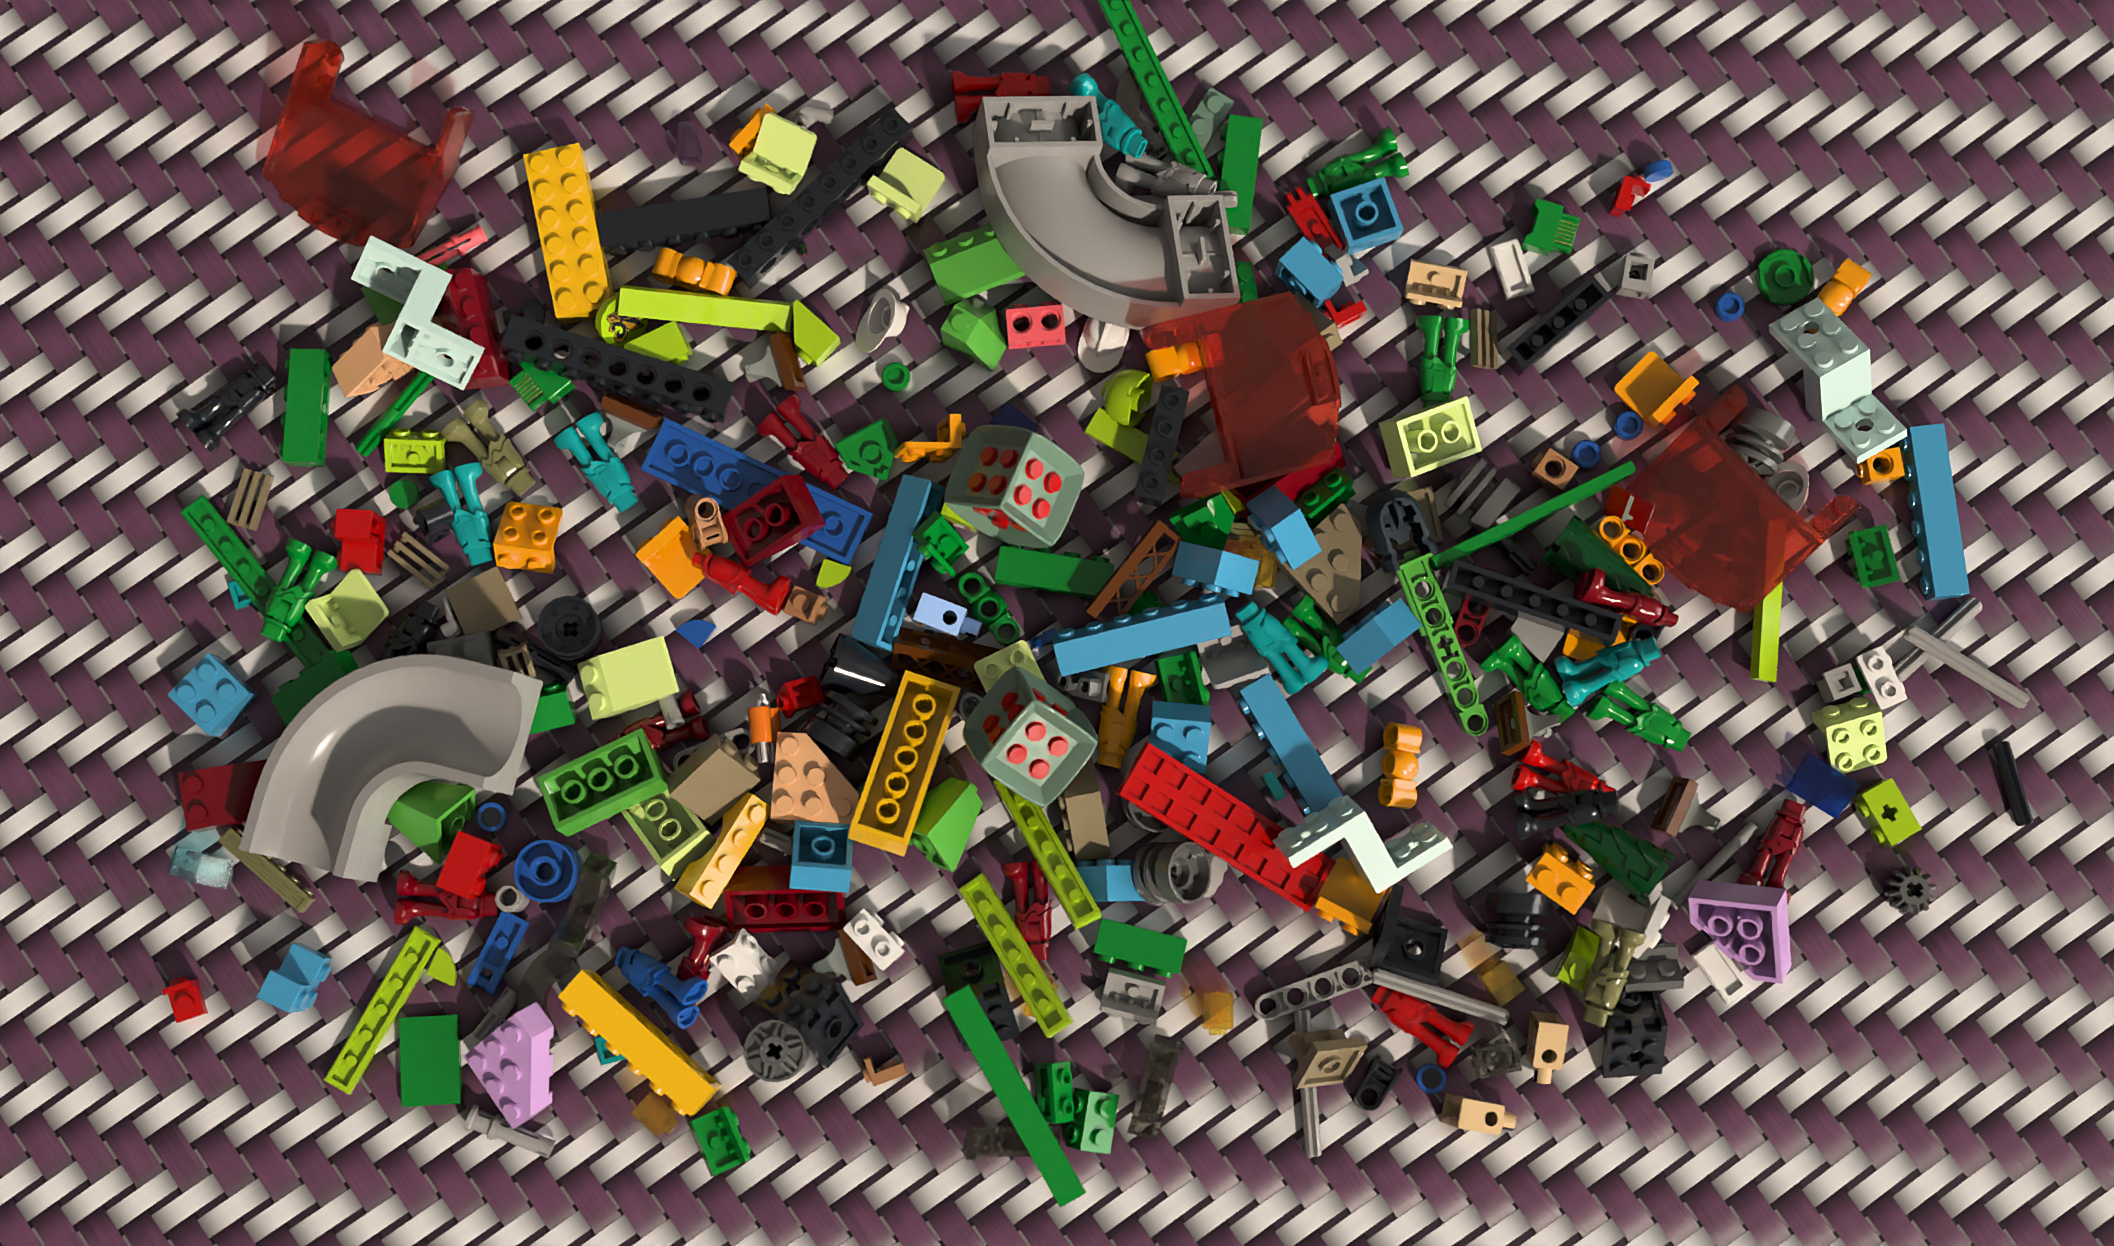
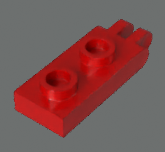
(1311, 219)

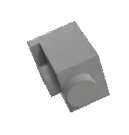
(1643, 267)
(1838, 683)

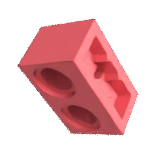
(1036, 334)

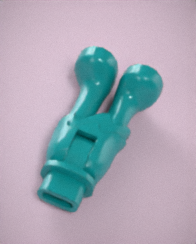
(1115, 125)
(607, 475)
(470, 526)
(1271, 640)
(1619, 661)

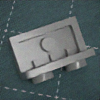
(1132, 996)

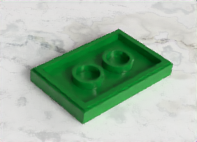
(430, 1060)

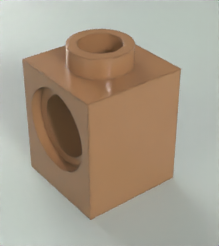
(1565, 468)

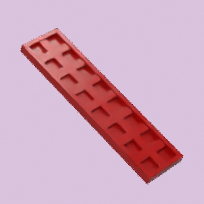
(1220, 825)

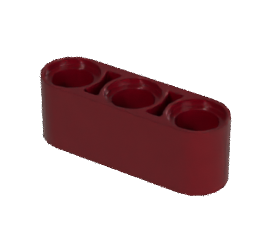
(1471, 621)

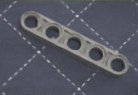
(1310, 996)

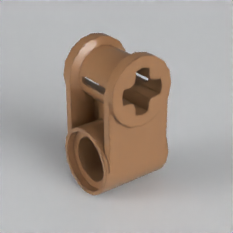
(708, 527)

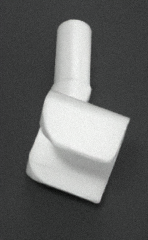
(450, 628)

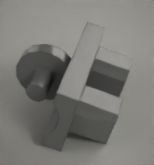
(1085, 684)

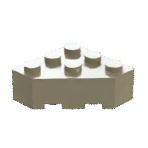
(1335, 572)
(1084, 816)

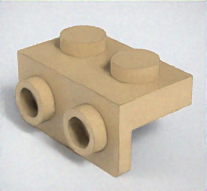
(1435, 284)

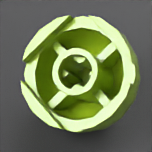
(1126, 395)

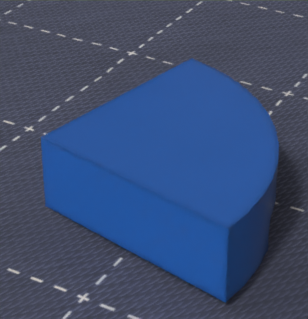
(696, 631)
(1043, 639)

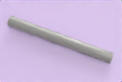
(1714, 864)

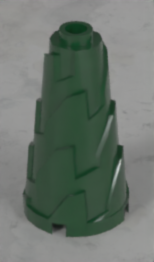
(1582, 548)
(1629, 859)

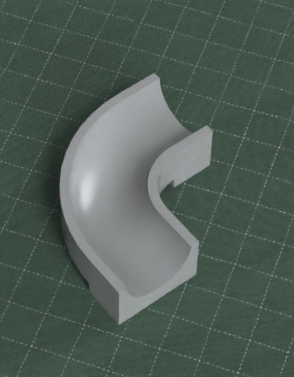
(1084, 234)
(373, 740)

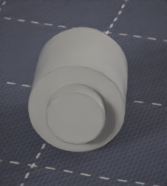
(510, 898)

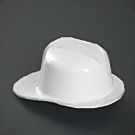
(883, 319)
(1102, 345)
(1791, 484)

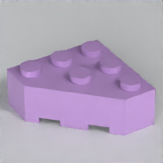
(1745, 925)
(517, 1064)

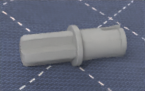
(777, 840)
(496, 1013)

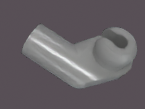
(811, 114)

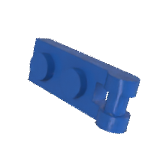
(498, 952)

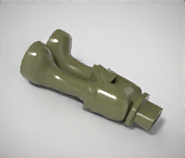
(501, 459)
(1606, 983)

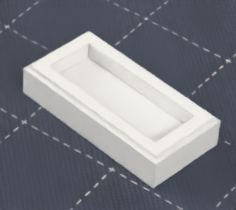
(1511, 269)
(1720, 972)

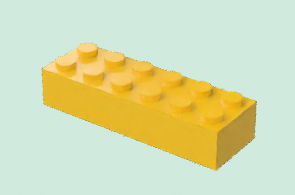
(569, 232)
(904, 763)
(639, 1041)

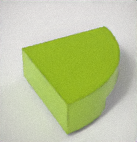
(832, 574)
(443, 967)

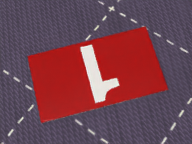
(1629, 508)

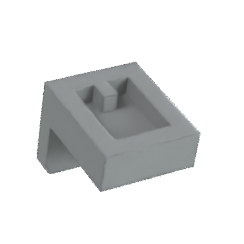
(1352, 269)

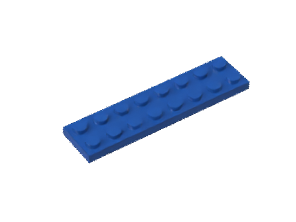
(732, 477)

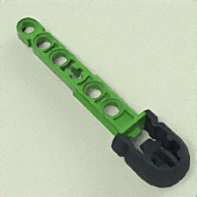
(1394, 509)

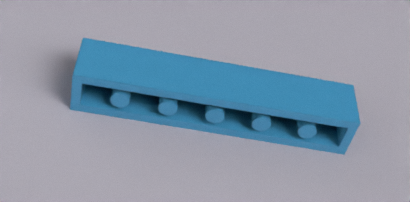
(1934, 512)
(895, 564)
(1141, 634)
(1288, 744)

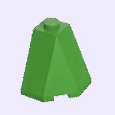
(975, 332)
(433, 815)
(946, 822)

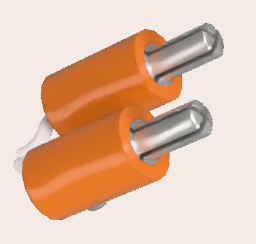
(763, 728)

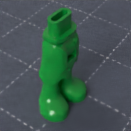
(1347, 171)
(1439, 376)
(288, 602)
(1331, 638)
(1537, 687)
(1651, 724)

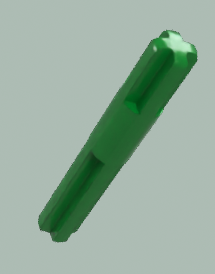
(393, 413)

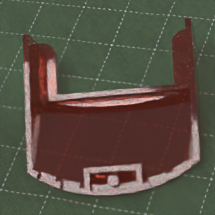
(350, 169)
(1267, 387)
(1720, 521)

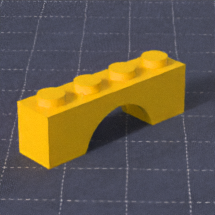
(709, 875)

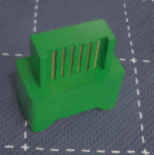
(1550, 229)
(538, 386)

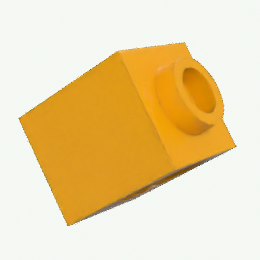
(1891, 463)

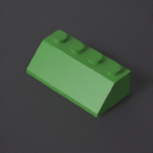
(970, 264)
(603, 783)

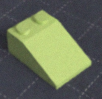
(1430, 437)
(628, 678)
(670, 832)

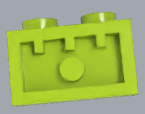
(414, 451)

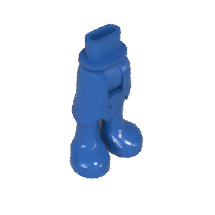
(646, 973)

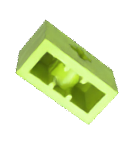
(1898, 822)

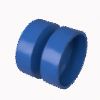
(547, 871)

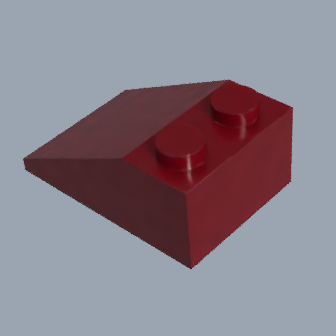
(772, 520)
(219, 795)

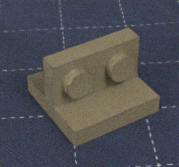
(1325, 1057)

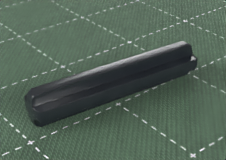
(2012, 783)

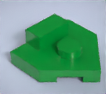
(869, 449)
(1205, 521)

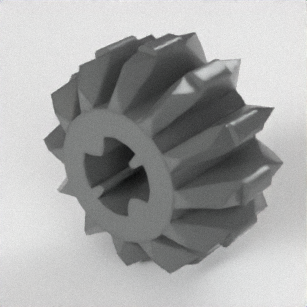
(1921, 890)

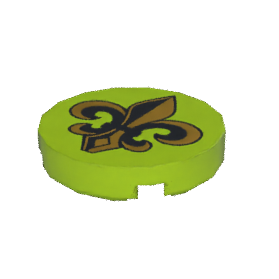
(617, 329)

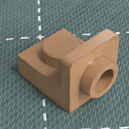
(806, 606)
(889, 1071)

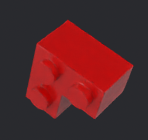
(362, 540)
(467, 864)

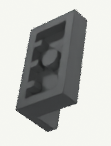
(1655, 970)

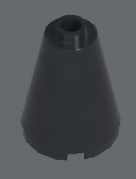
(858, 670)

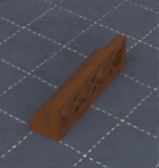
(1129, 565)
(947, 651)

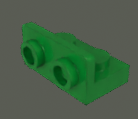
(1325, 496)

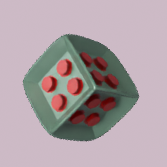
(1014, 485)
(1029, 736)

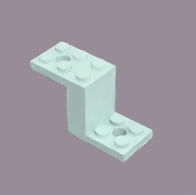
(419, 289)
(1837, 380)
(1375, 863)

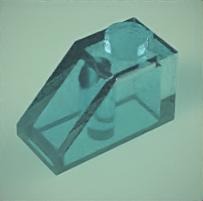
(201, 867)

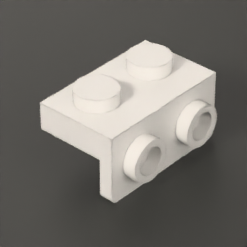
(1881, 677)
(869, 935)
(745, 964)

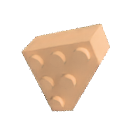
(366, 366)
(809, 784)

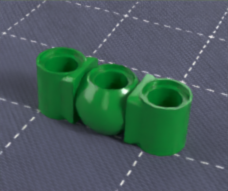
(983, 596)

